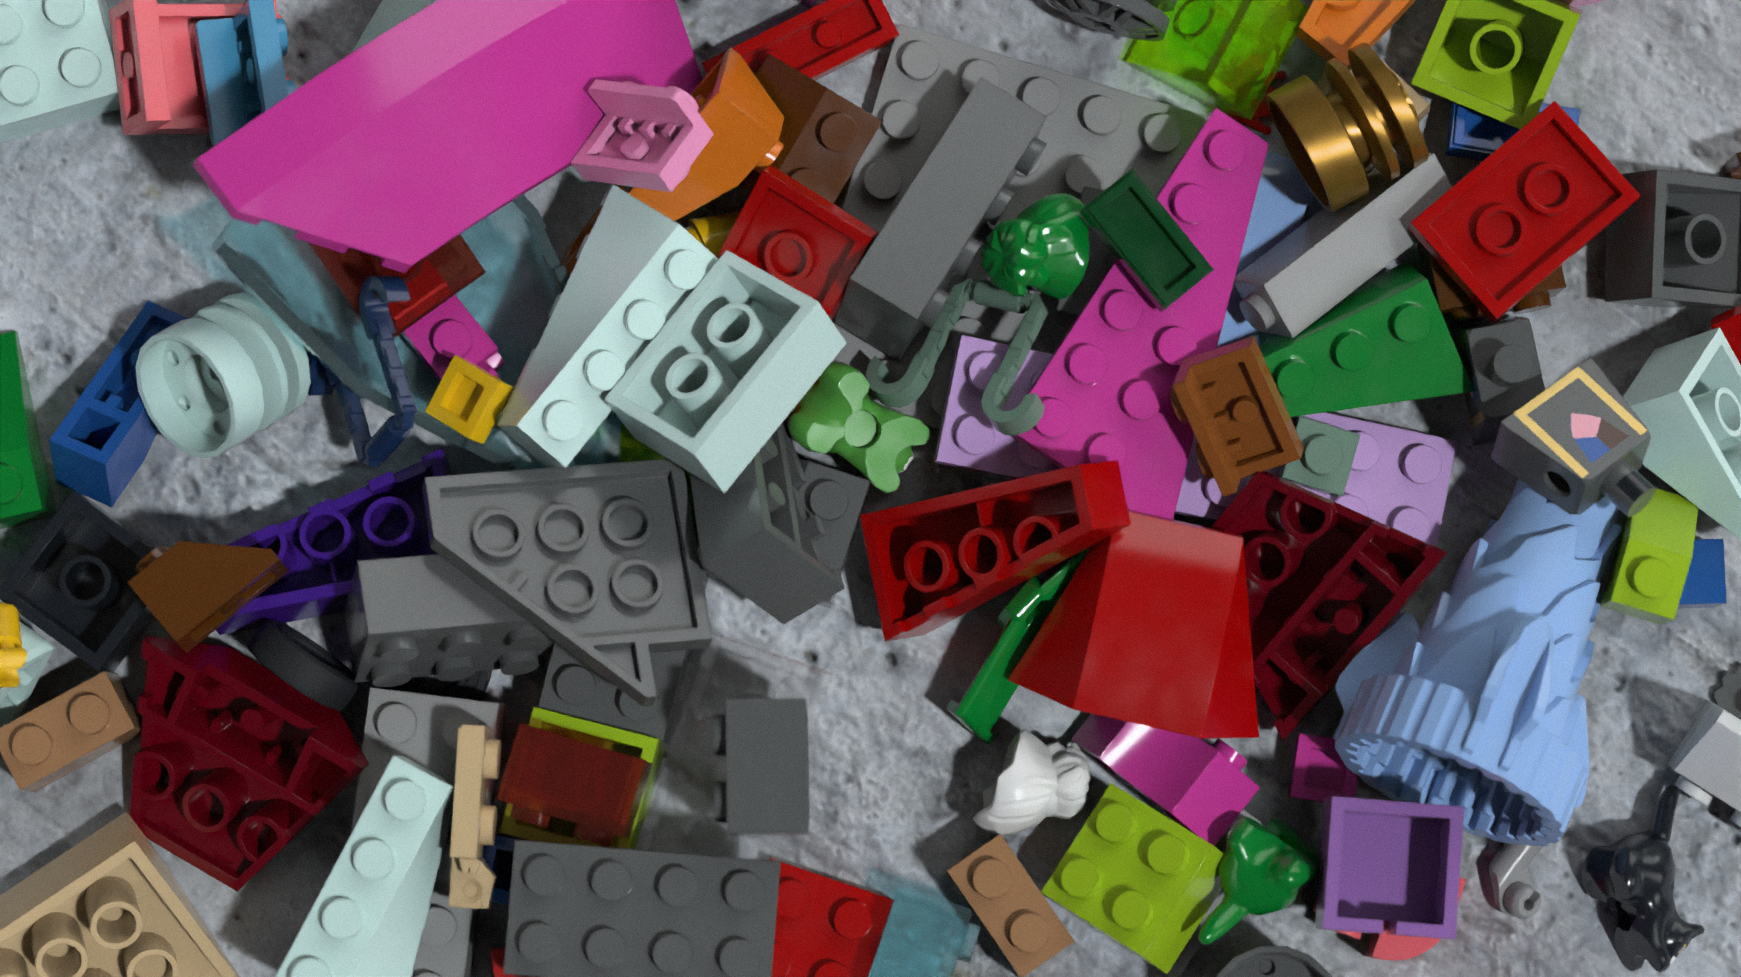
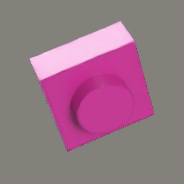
(1319, 771)

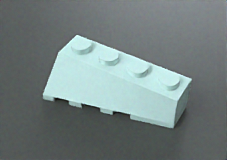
(616, 301)
(382, 883)

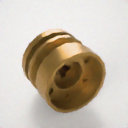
(1350, 125)

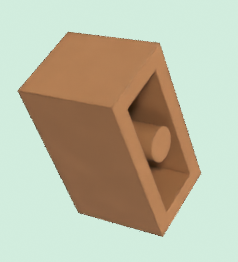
(69, 731)
(1010, 906)

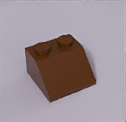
(819, 130)

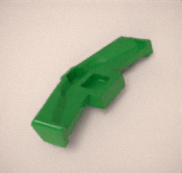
(1020, 624)

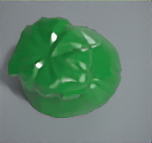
(1039, 248)

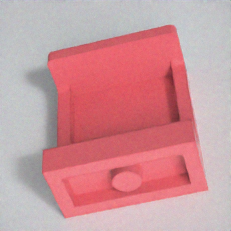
(160, 65)

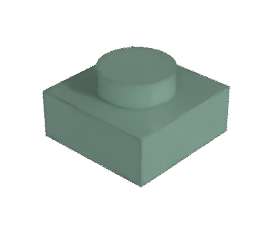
(1325, 457)

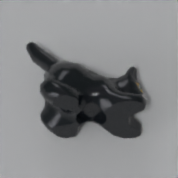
(1639, 882)

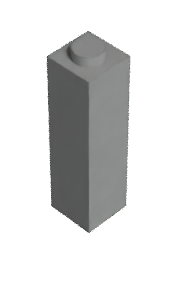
(1337, 250)

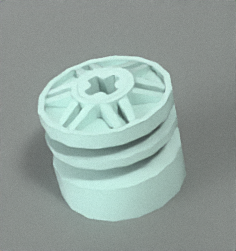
(222, 376)

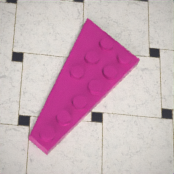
(1121, 355)

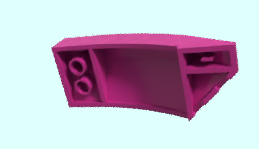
(442, 120)

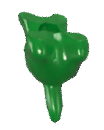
(1259, 873)

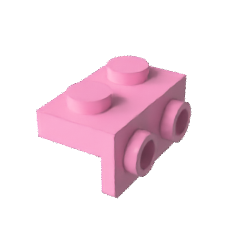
(644, 137)

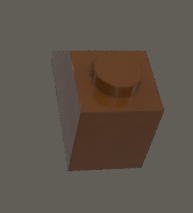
(202, 585)

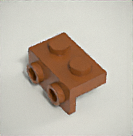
(1234, 414)

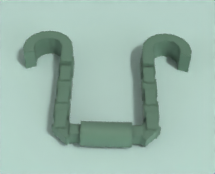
(1000, 384)

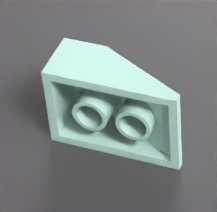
(1693, 413)

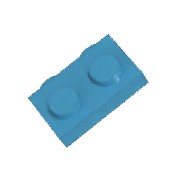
(242, 66)

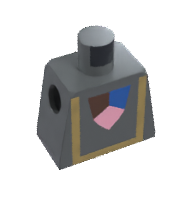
(1501, 369)
(1578, 444)

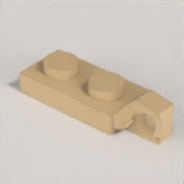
(472, 820)

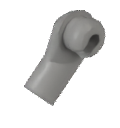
(1512, 880)

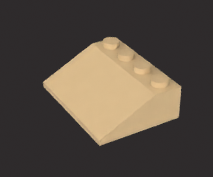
(106, 914)

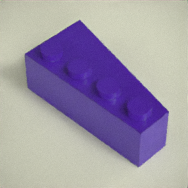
(329, 539)

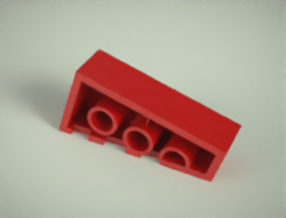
(974, 544)

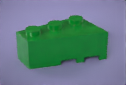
(1368, 350)

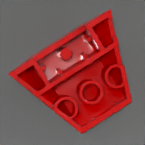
(1153, 632)

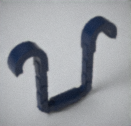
(378, 325)

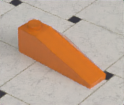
(744, 140)

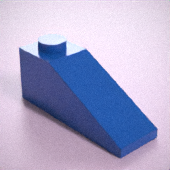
(108, 426)

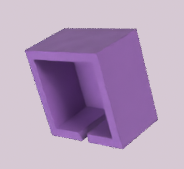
(1389, 866)

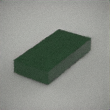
(1146, 240)

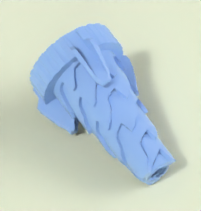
(1487, 690)

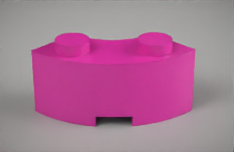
(1177, 772)

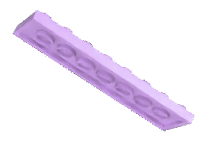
(1393, 478)

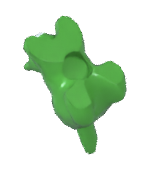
(844, 420)

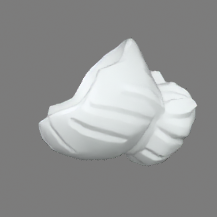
(1035, 785)

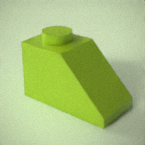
(1652, 559)

